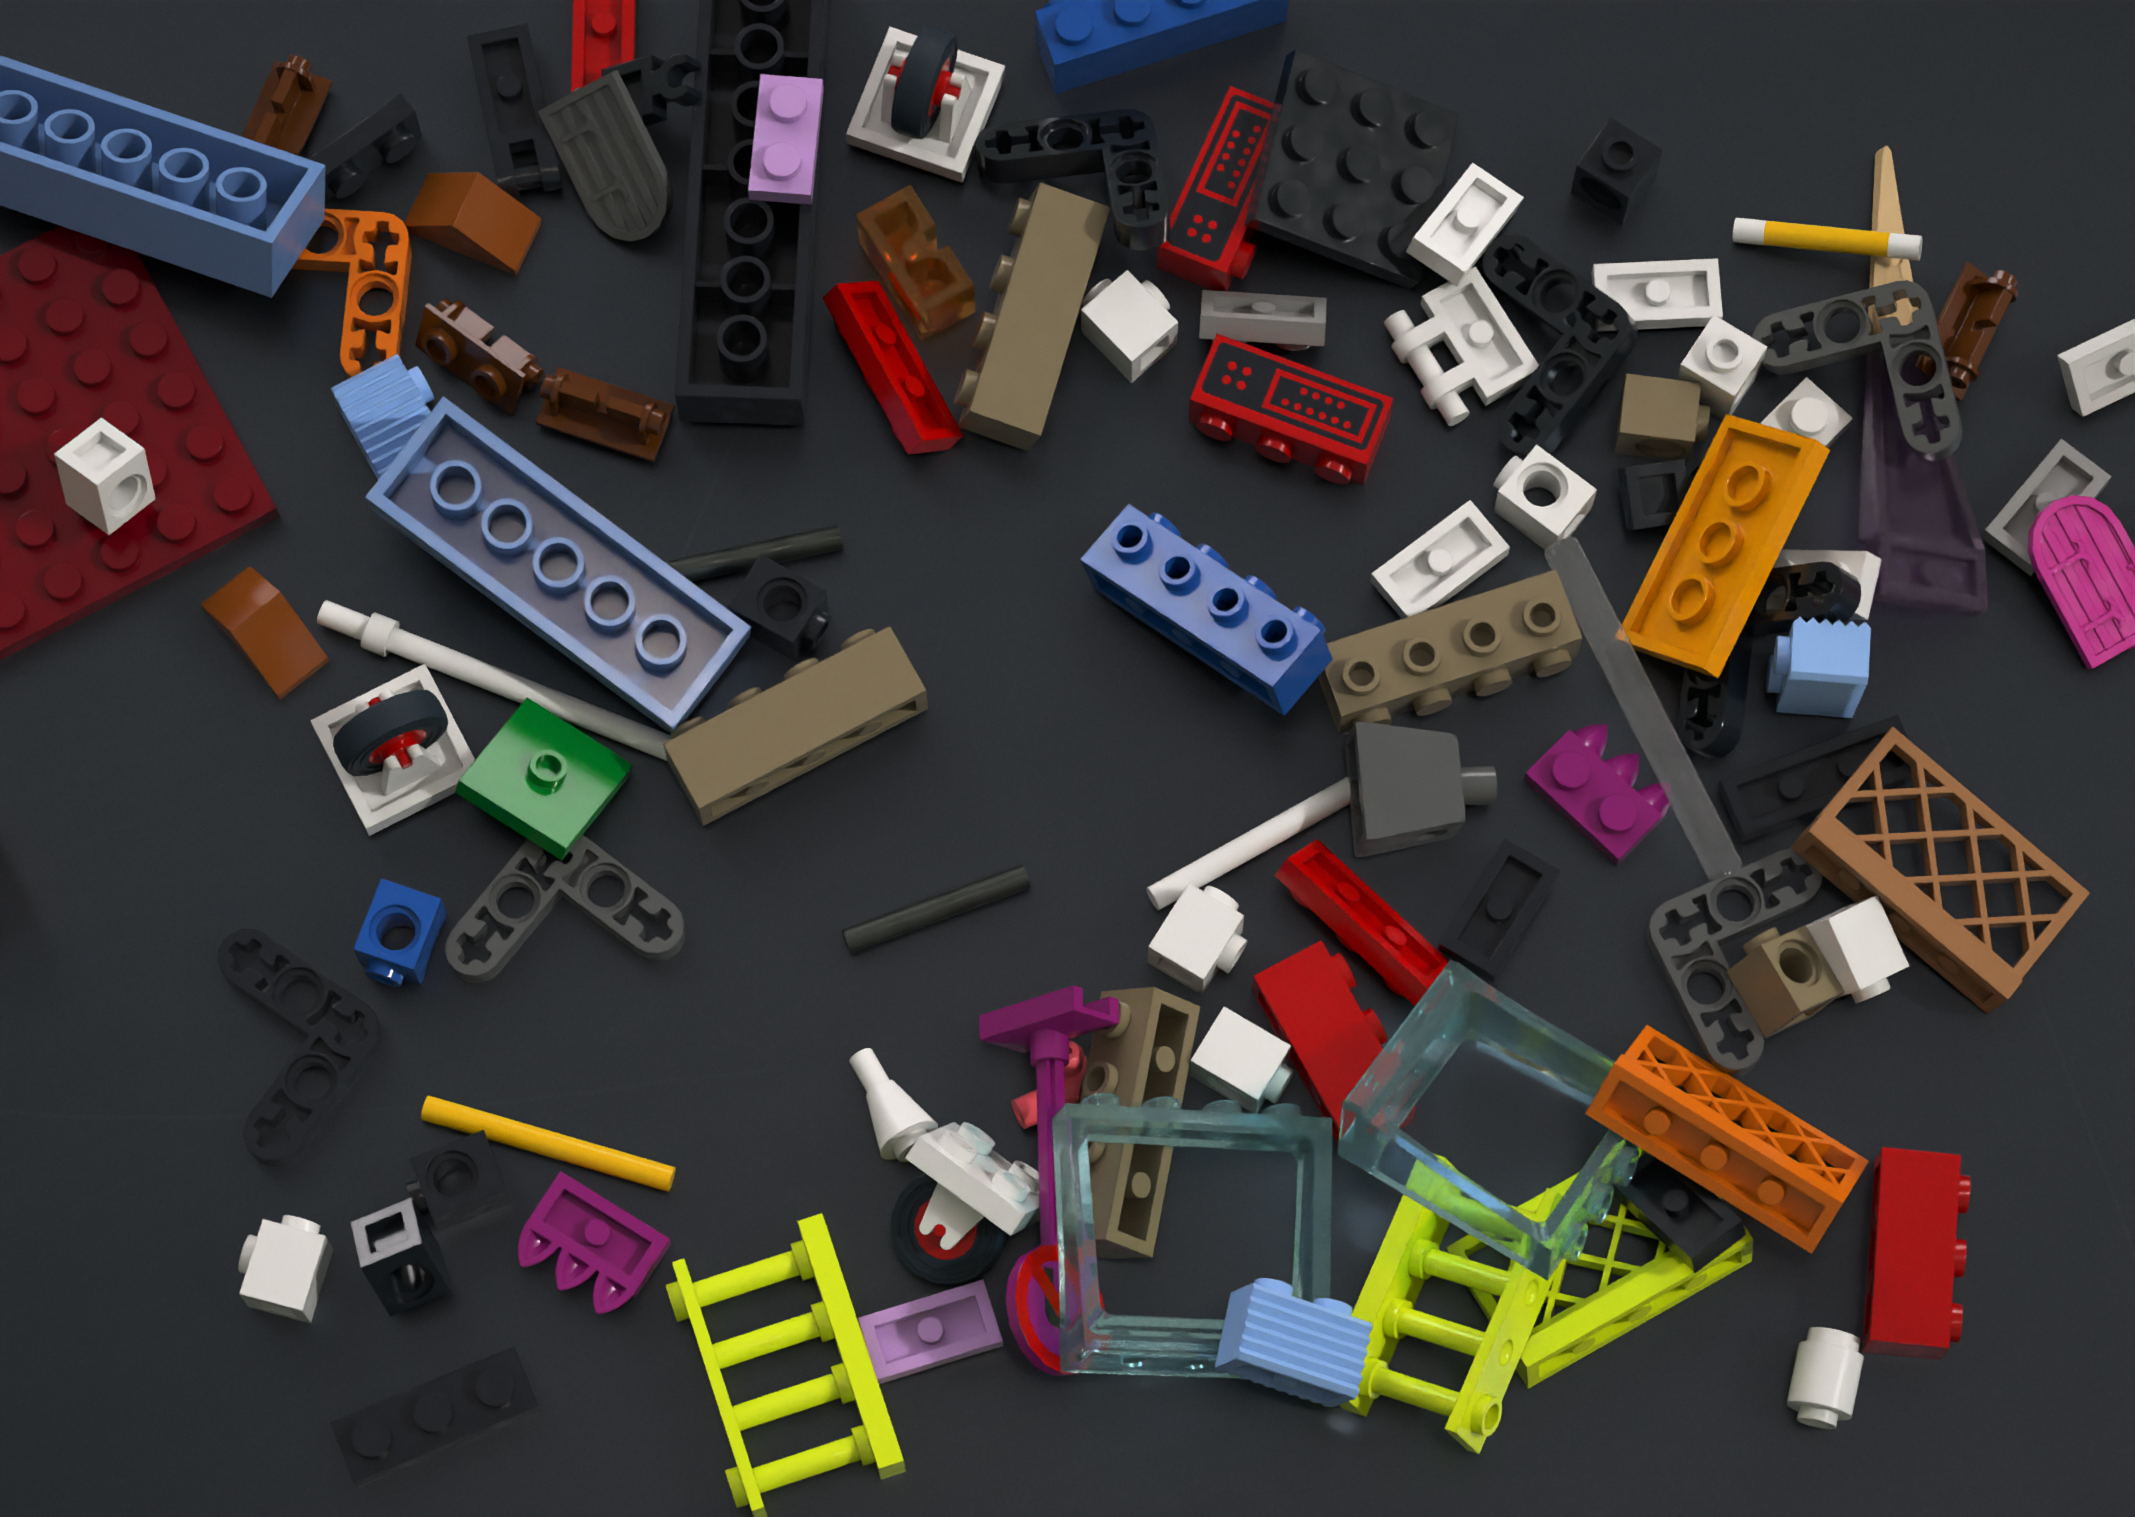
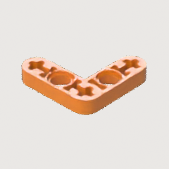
(353, 255)

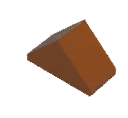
(473, 219)
(265, 631)

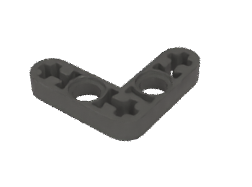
(1896, 341)
(573, 884)
(1704, 953)

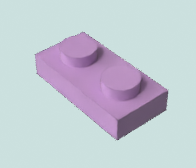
(786, 139)
(930, 1331)

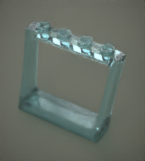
(1452, 1011)
(1174, 1345)

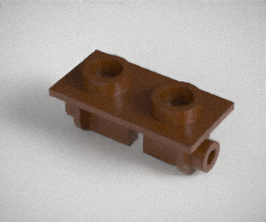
(288, 106)
(1970, 323)
(456, 339)
(604, 413)

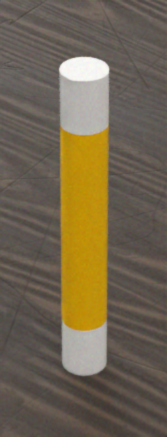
(1827, 239)

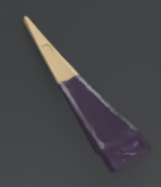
(1911, 507)

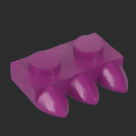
(1598, 793)
(591, 1240)

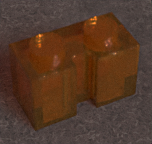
(903, 249)

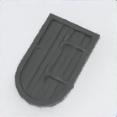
(611, 158)

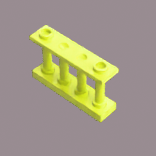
(1388, 1300)
(849, 1380)

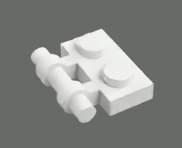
(1477, 335)

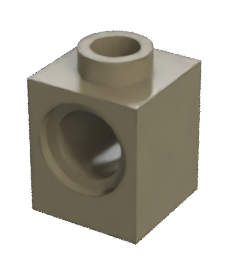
(1660, 418)
(1784, 979)

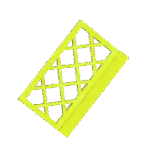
(1615, 1307)

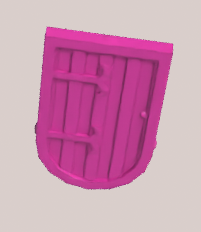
(2087, 574)

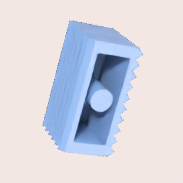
(383, 409)
(1820, 668)
(1293, 1343)

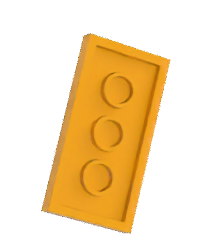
(1723, 544)

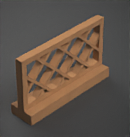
(1920, 918)

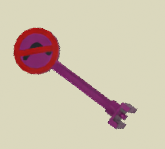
(1044, 1030)

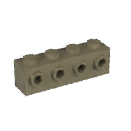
(1032, 316)
(1451, 652)
(795, 724)
(1138, 1062)

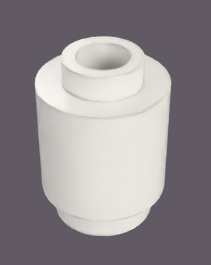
(1825, 1377)

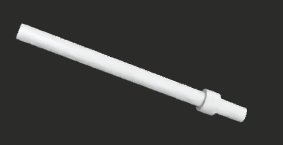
(383, 636)

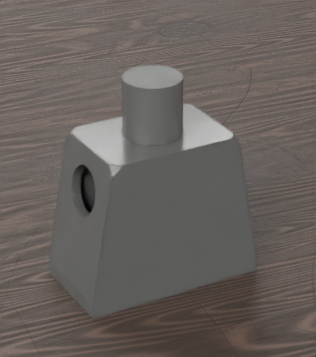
(1409, 787)

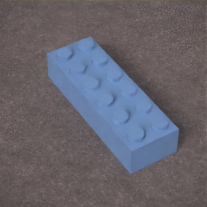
(154, 180)
(558, 566)

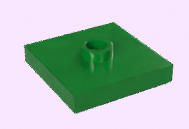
(544, 778)

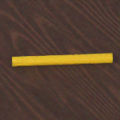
(548, 1143)

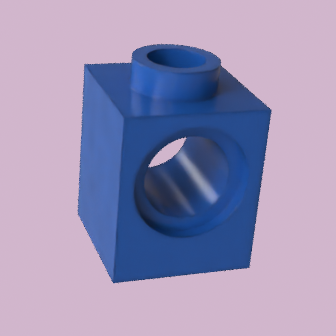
(393, 907)

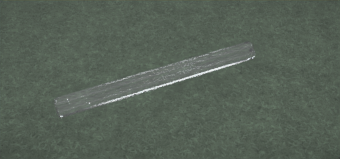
(1643, 710)

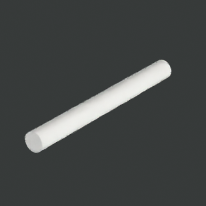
(1251, 843)

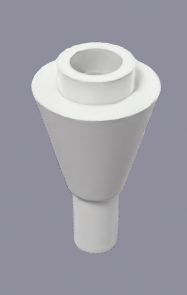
(894, 1114)

